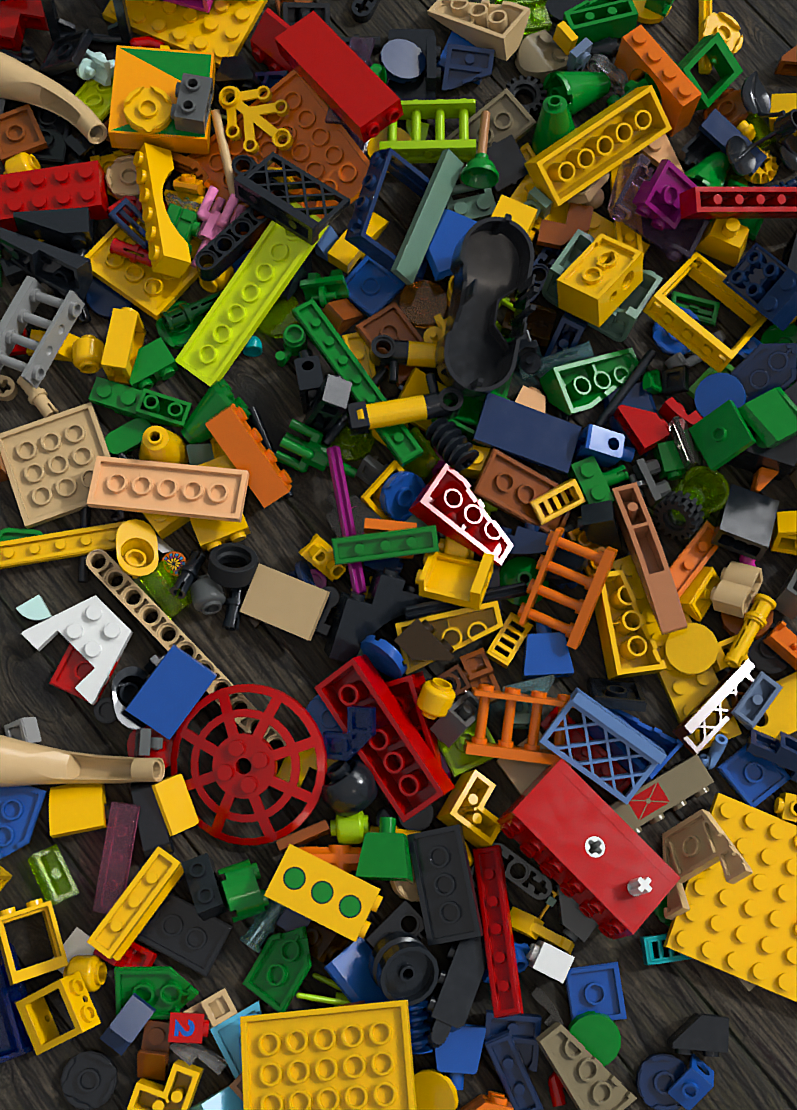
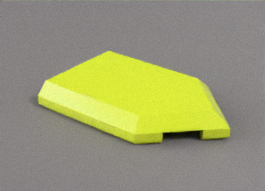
(96, 97)

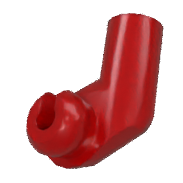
(145, 41)
(556, 1090)

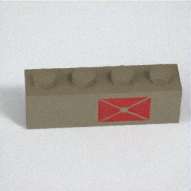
(665, 792)

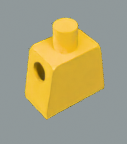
(724, 240)

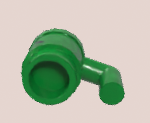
(293, 341)

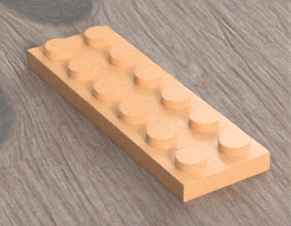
(168, 488)

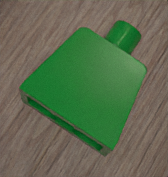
(385, 854)

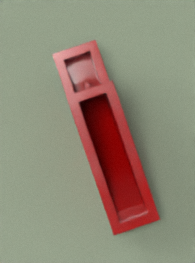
(16, 17)

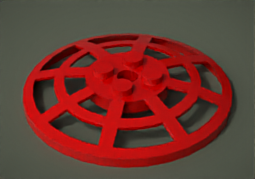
(262, 759)

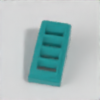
(647, 950)

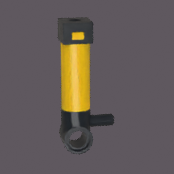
(401, 353)
(405, 410)

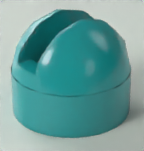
(253, 347)

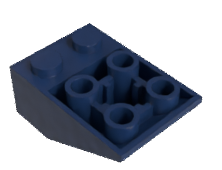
(766, 285)

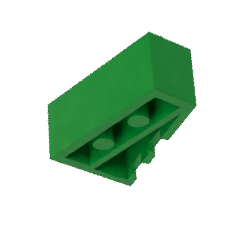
(601, 19)

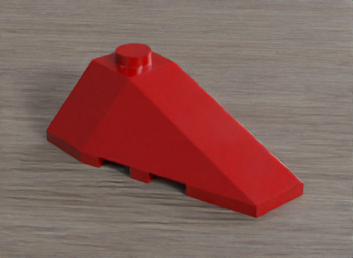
(460, 515)

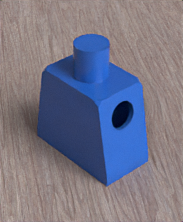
(604, 445)
(546, 654)
(461, 1053)

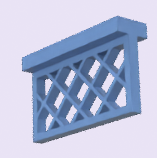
(621, 732)

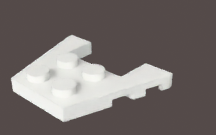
(94, 633)

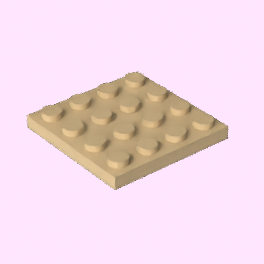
(53, 463)

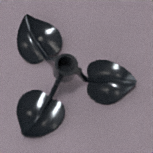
(757, 101)

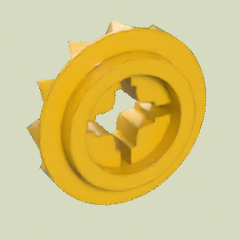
(765, 174)

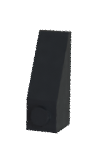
(59, 226)
(328, 403)

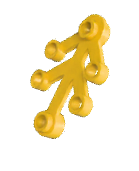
(253, 115)

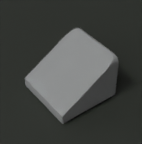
(24, 729)

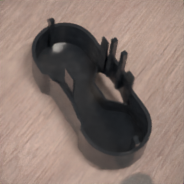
(487, 267)

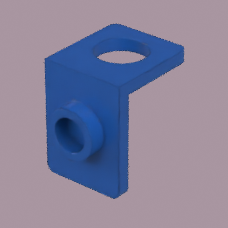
(692, 1084)

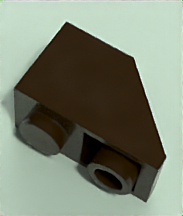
(421, 644)

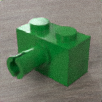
(595, 483)

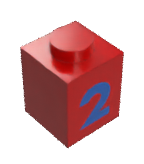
(187, 1027)

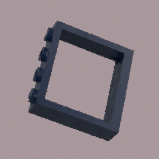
(380, 163)

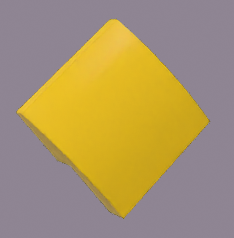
(76, 809)

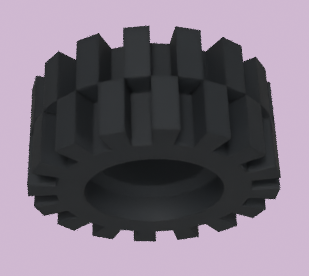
(531, 89)
(686, 507)

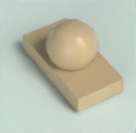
(591, 195)

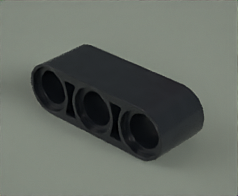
(150, 820)

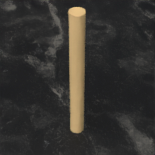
(224, 149)

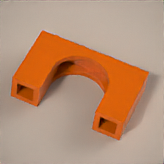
(642, 55)

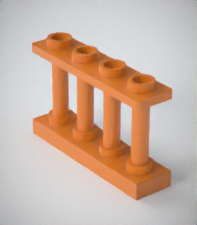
(593, 584)
(505, 747)

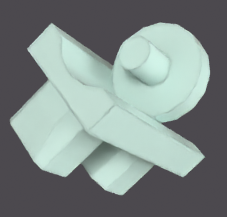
(96, 67)

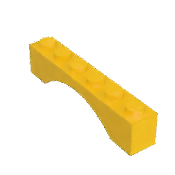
(167, 248)

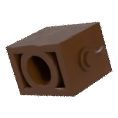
(459, 679)

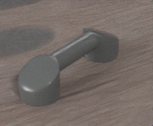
(679, 360)

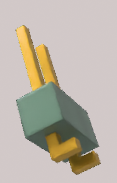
(551, 900)

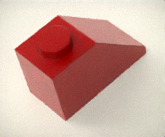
(642, 427)

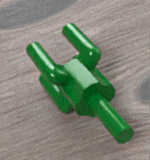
(312, 452)

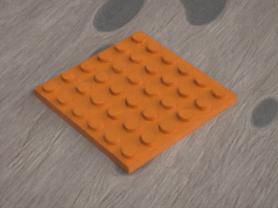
(317, 146)

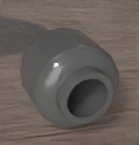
(207, 595)

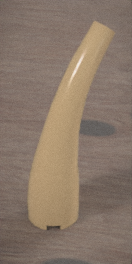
(29, 86)
(36, 764)

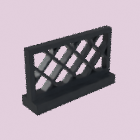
(279, 208)

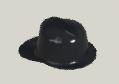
(124, 688)

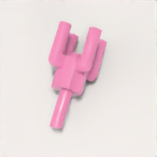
(215, 221)

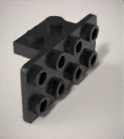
(425, 86)

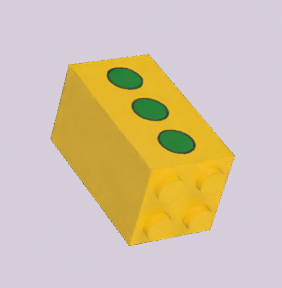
(324, 893)

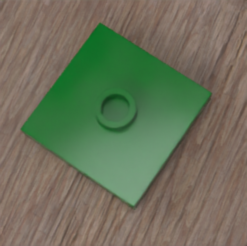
(722, 435)

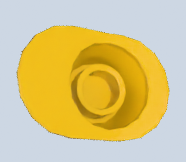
(136, 548)

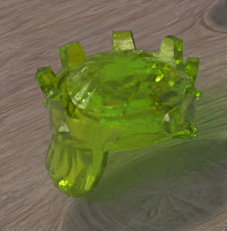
(706, 486)

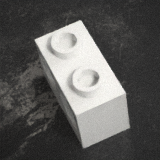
(549, 960)

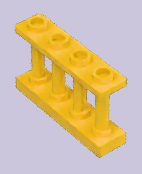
(137, 905)

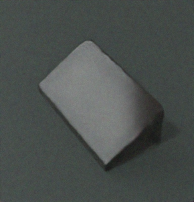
(684, 443)

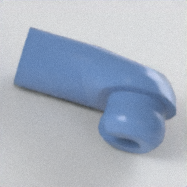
(715, 751)

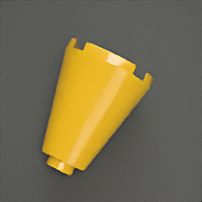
(163, 446)

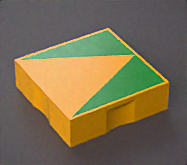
(160, 69)

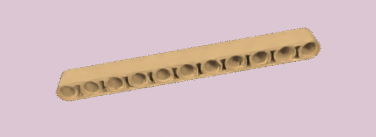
(162, 625)

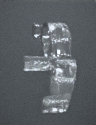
(185, 203)

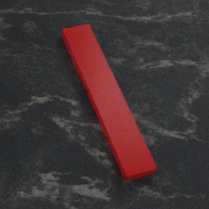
(497, 932)

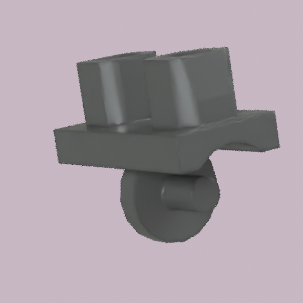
(643, 475)

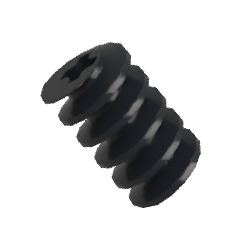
(451, 444)

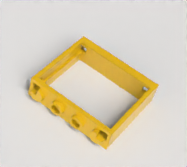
(691, 332)

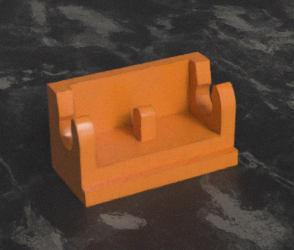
(783, 643)

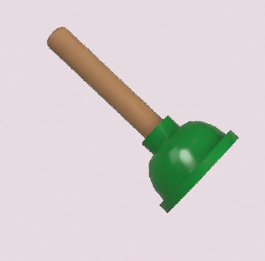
(481, 171)

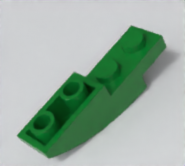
(140, 404)

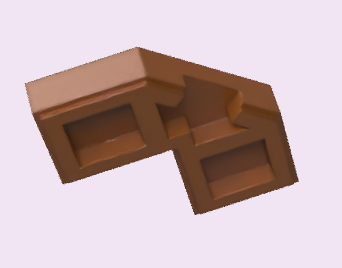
(558, 234)

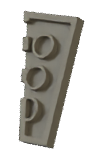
(581, 1073)

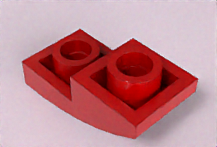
(673, 408)

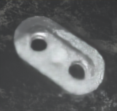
(617, 76)

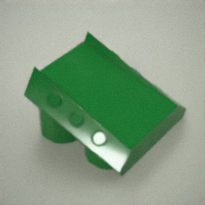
(771, 417)

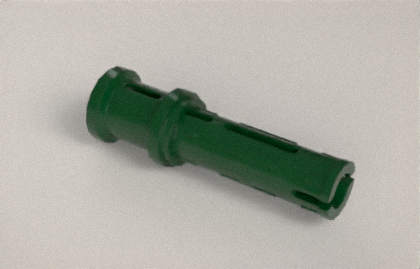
(187, 312)

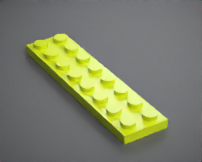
(245, 302)

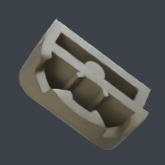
(540, 56)

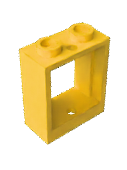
(122, 344)
(60, 960)
(40, 1022)

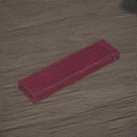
(116, 855)

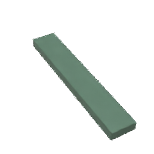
(427, 217)

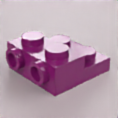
(660, 196)

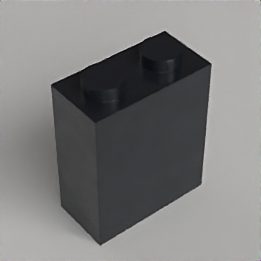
(745, 523)

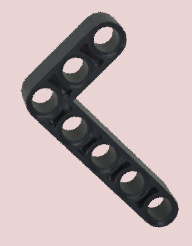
(230, 235)

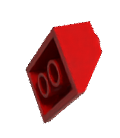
(264, 44)

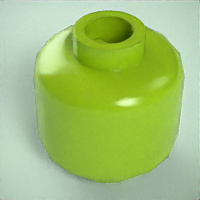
(350, 829)

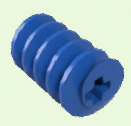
(419, 1027)

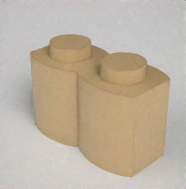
(736, 588)

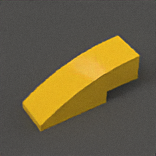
(346, 255)

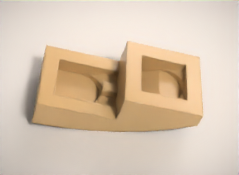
(215, 1008)

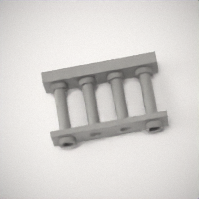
(21, 313)

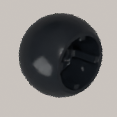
(349, 787)

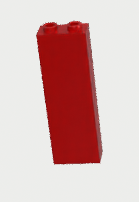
(339, 76)

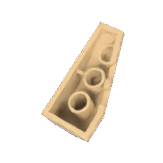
(484, 23)

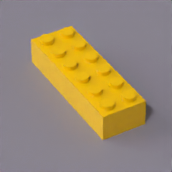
(598, 145)

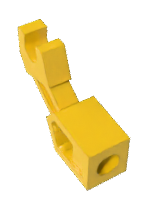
(533, 927)

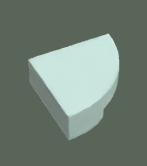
(34, 609)

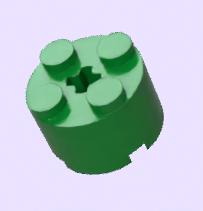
(243, 890)

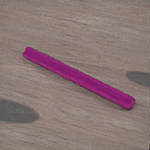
(345, 513)

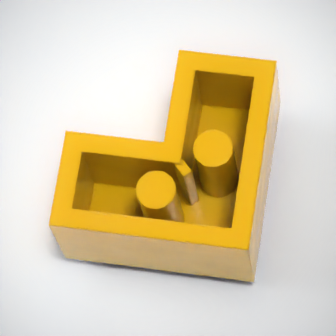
(466, 807)
(174, 1096)

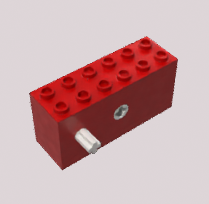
(588, 851)

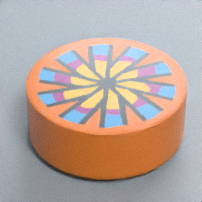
(175, 560)

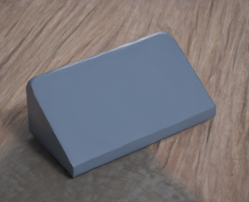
(756, 700)

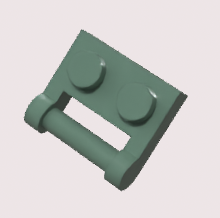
(473, 207)

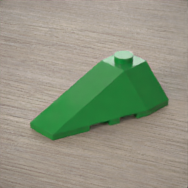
(587, 382)

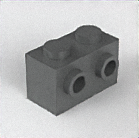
(193, 103)

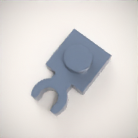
(579, 55)

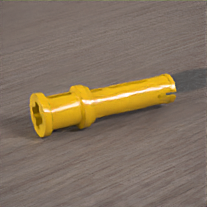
(754, 620)

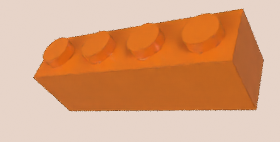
(247, 453)

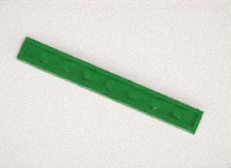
(346, 365)

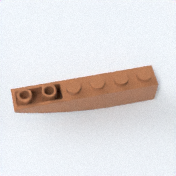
(648, 557)

